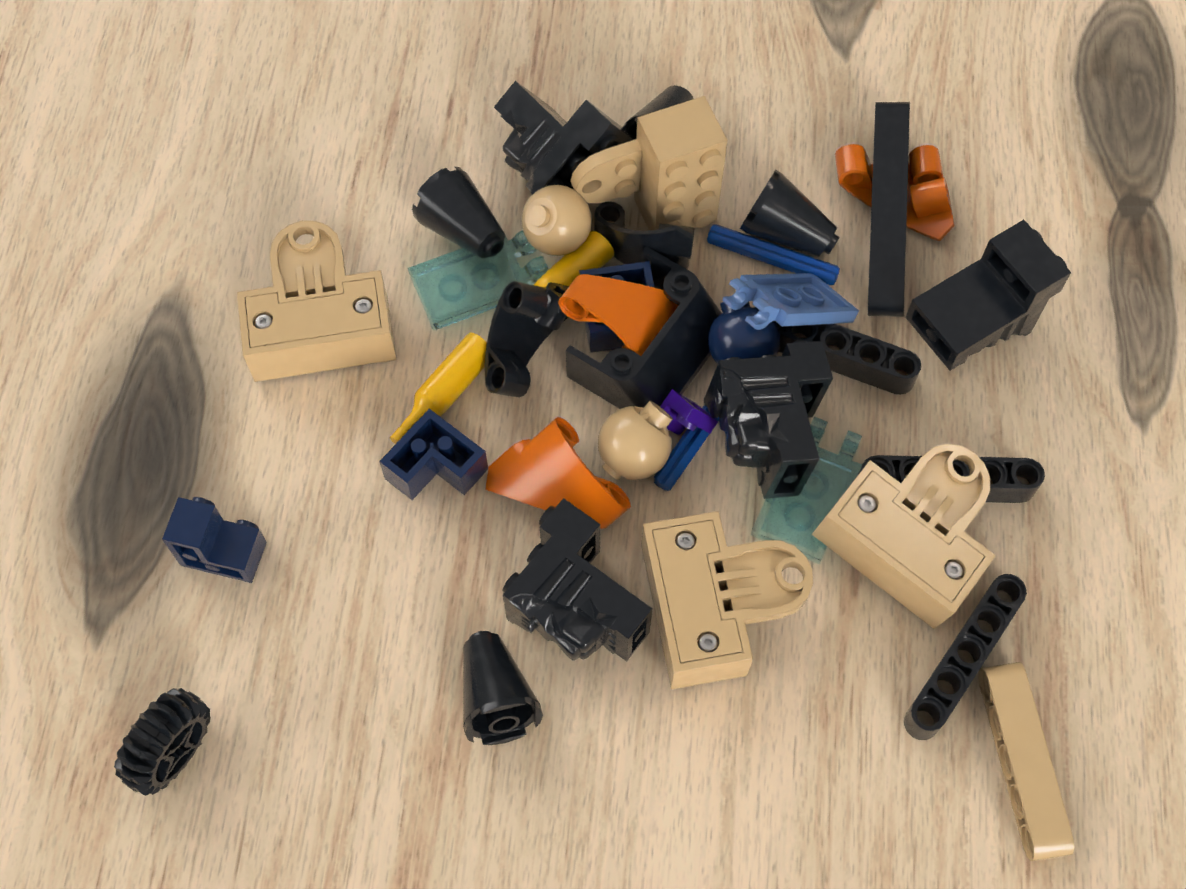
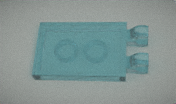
(467, 285)
(797, 517)

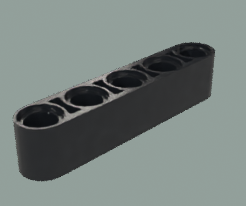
(853, 348)
(1002, 472)
(978, 644)

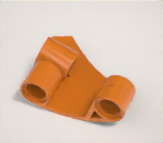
(927, 191)
(627, 308)
(549, 469)

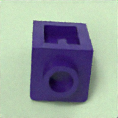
(686, 414)

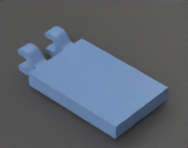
(790, 300)

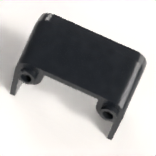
(671, 357)

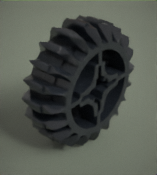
(162, 741)

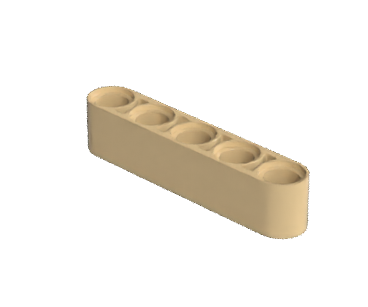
(1025, 762)

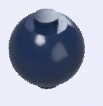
(736, 338)

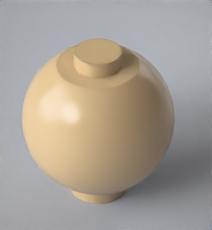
(556, 220)
(635, 442)

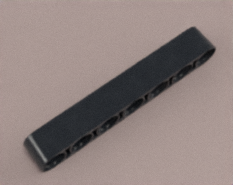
(889, 209)

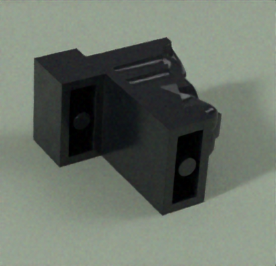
(545, 144)
(990, 297)
(766, 413)
(569, 596)

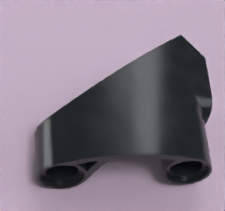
(669, 240)
(518, 328)

